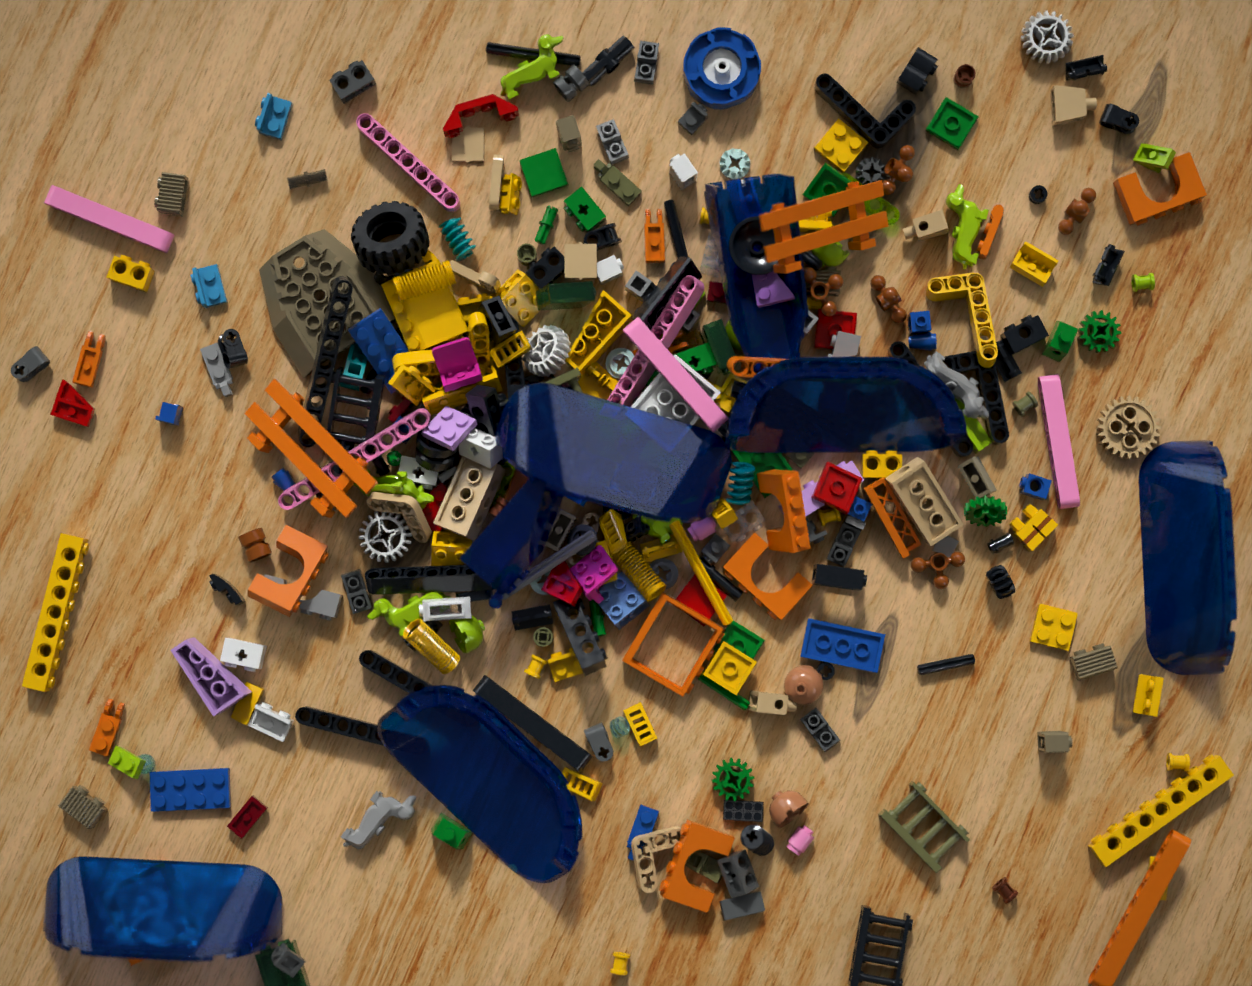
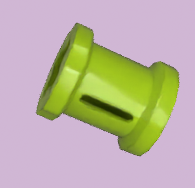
(1142, 282)

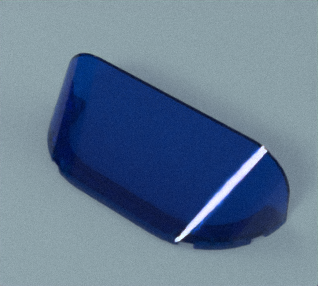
(844, 408)
(613, 453)
(1188, 557)
(487, 778)
(161, 909)

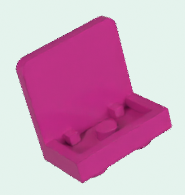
(457, 364)
(594, 571)

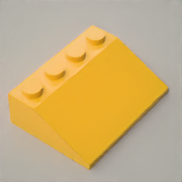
(427, 318)

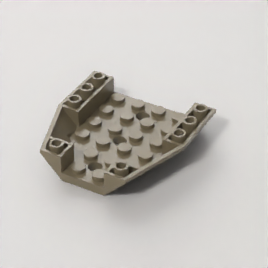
(291, 294)

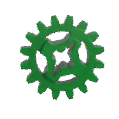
(1104, 337)
(985, 511)
(724, 783)

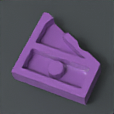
(770, 289)

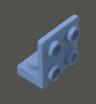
(622, 601)

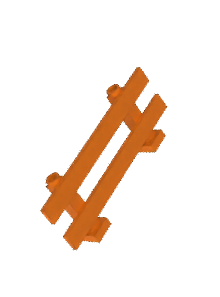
(858, 226)
(272, 431)

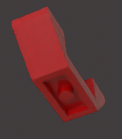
(485, 104)

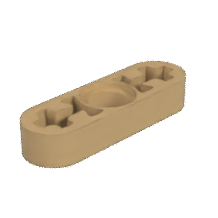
(496, 182)

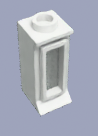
(445, 608)

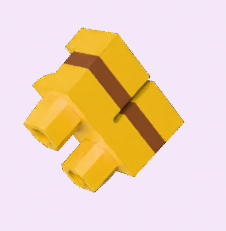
(1034, 529)

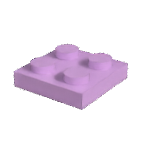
(449, 428)

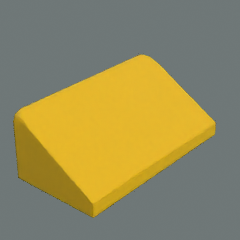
(245, 707)

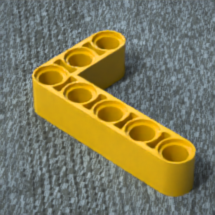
(975, 310)
(424, 360)

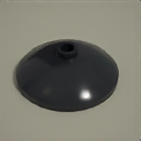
(741, 245)

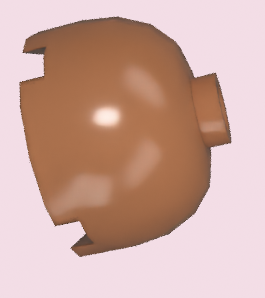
(803, 685)
(786, 806)

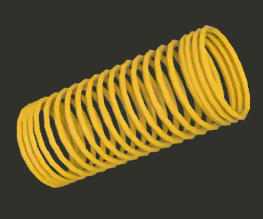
(426, 277)
(624, 553)
(417, 635)

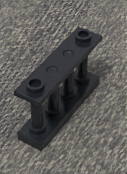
(372, 404)
(863, 936)

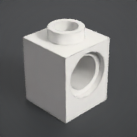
(609, 269)

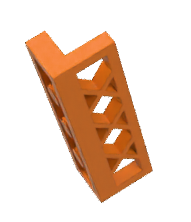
(887, 522)

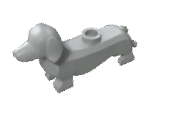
(961, 387)
(375, 818)

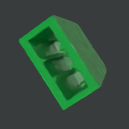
(1059, 340)
(451, 832)

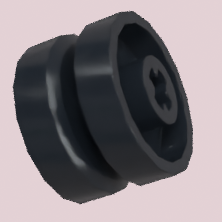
(434, 456)

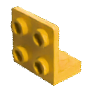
(519, 297)
(448, 548)

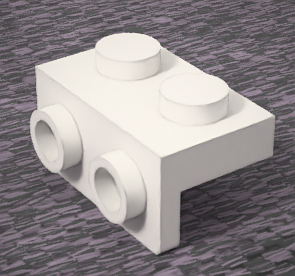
(271, 722)

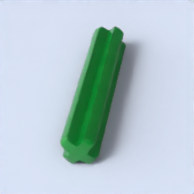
(737, 699)

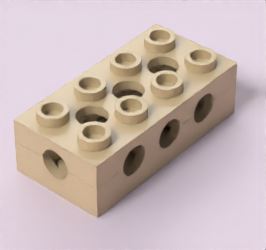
(469, 498)
(936, 503)

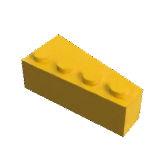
(598, 333)

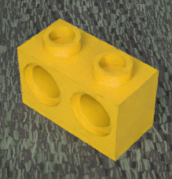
(129, 277)
(881, 469)

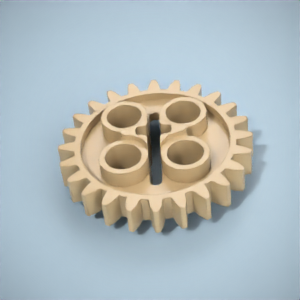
(1116, 440)

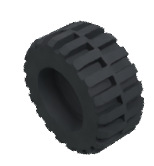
(385, 221)

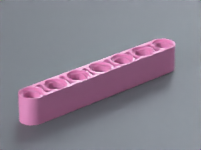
(404, 154)
(109, 219)
(675, 374)
(1058, 441)

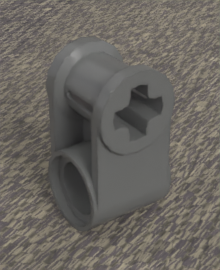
(31, 363)
(599, 738)

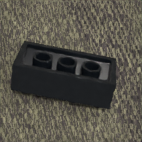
(659, 297)

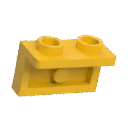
(1033, 264)
(410, 384)

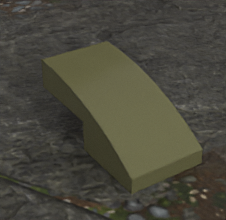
(704, 865)

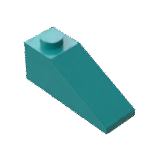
(354, 365)

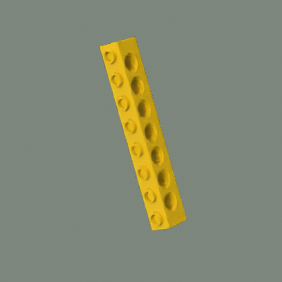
(56, 581)
(1219, 774)

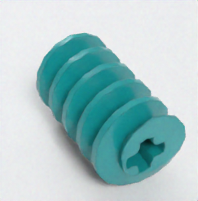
(457, 238)
(742, 483)

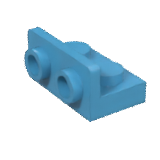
(273, 116)
(209, 286)

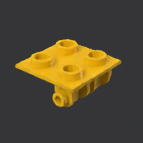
(816, 223)
(597, 382)

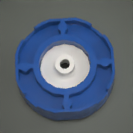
(725, 50)

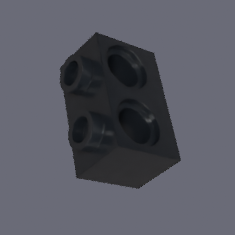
(551, 272)

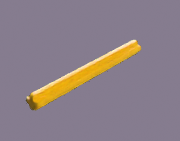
(701, 572)

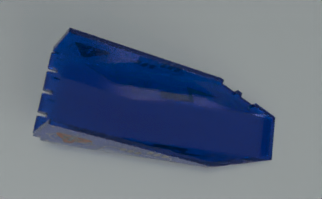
(767, 330)

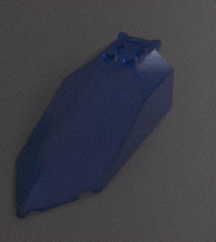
(514, 539)

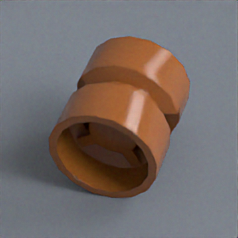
(255, 545)

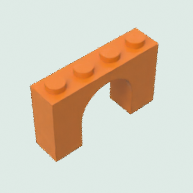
(1140, 208)
(787, 488)
(286, 597)
(777, 603)
(693, 838)

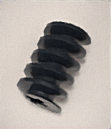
(757, 840)

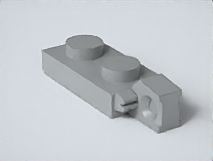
(218, 372)

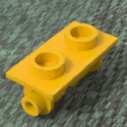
(511, 185)
(654, 550)

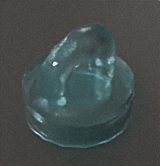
(619, 727)
(150, 763)

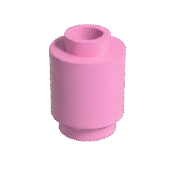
(703, 528)
(800, 840)

